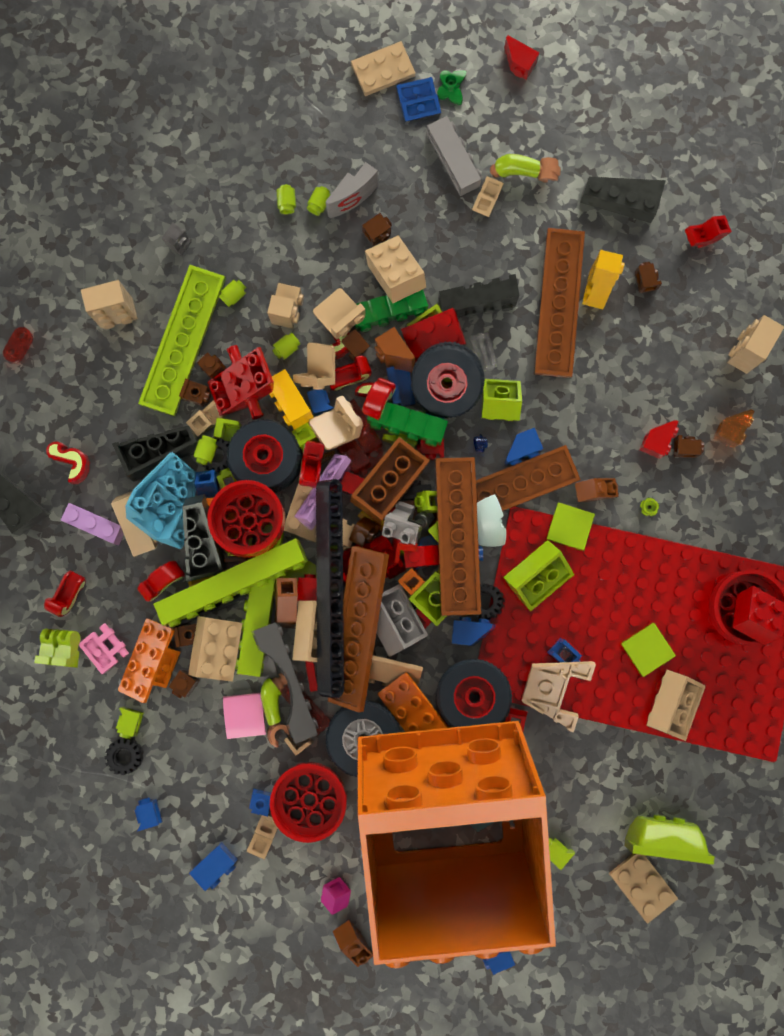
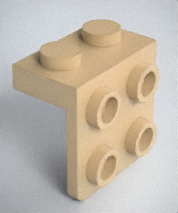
(339, 313)
(319, 367)
(337, 425)

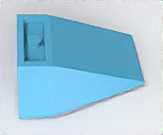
(159, 499)

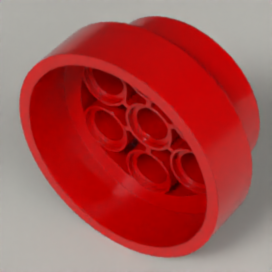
(231, 500)
(727, 588)
(303, 828)

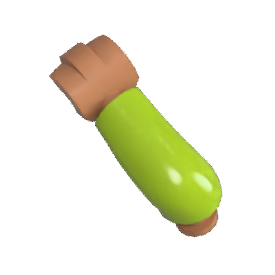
(518, 164)
(269, 696)

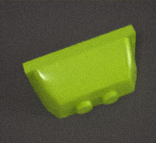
(667, 839)

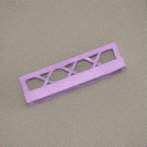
(334, 470)

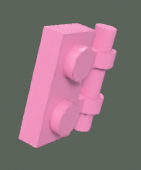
(99, 653)

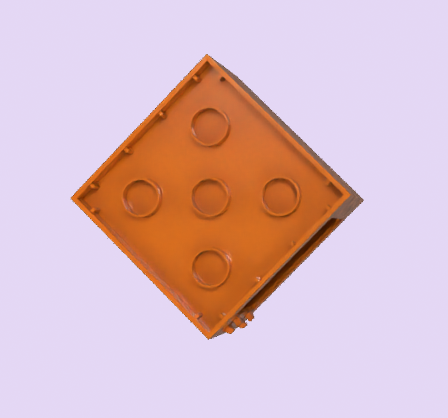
(457, 896)

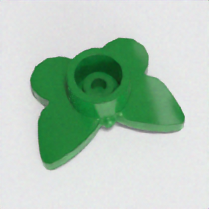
(450, 86)

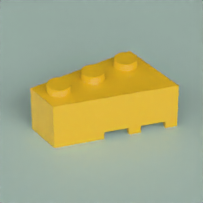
(602, 278)
(290, 401)

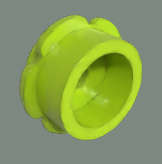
(654, 507)

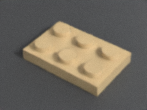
(383, 68)
(643, 886)

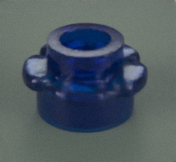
(480, 443)

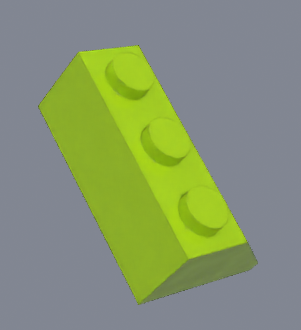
(539, 575)

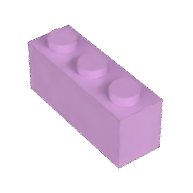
(93, 524)

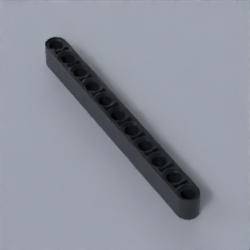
(329, 588)

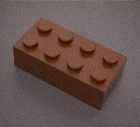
(389, 480)

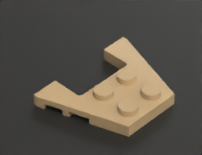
(548, 685)

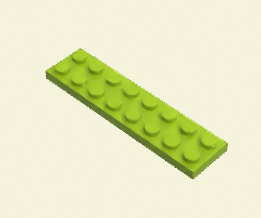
(182, 340)

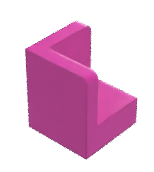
(335, 895)

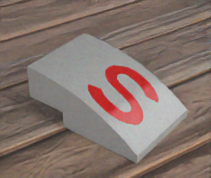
(352, 191)

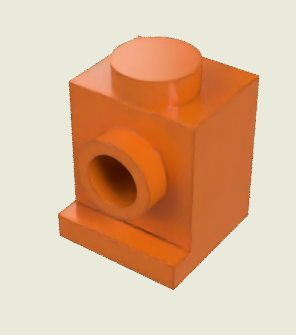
(411, 581)

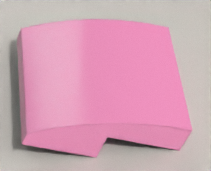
(244, 715)

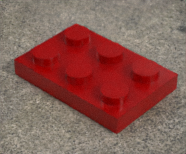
(432, 331)

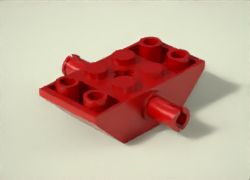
(242, 383)

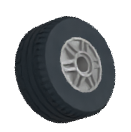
(348, 725)

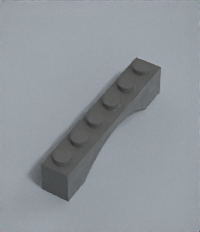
(299, 720)

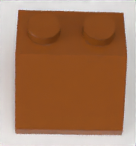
(394, 351)

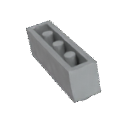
(454, 156)

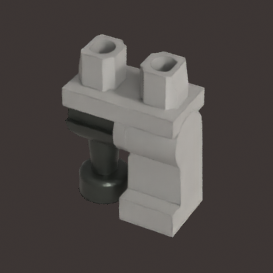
(402, 526)

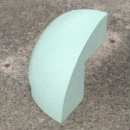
(490, 526)

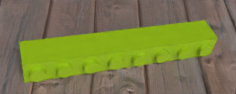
(230, 583)
(258, 614)

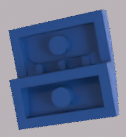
(418, 99)

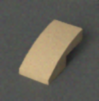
(487, 196)
(204, 419)
(263, 837)

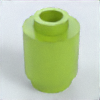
(286, 199)
(317, 201)
(232, 292)
(285, 346)
(205, 450)

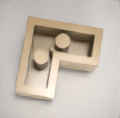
(285, 305)

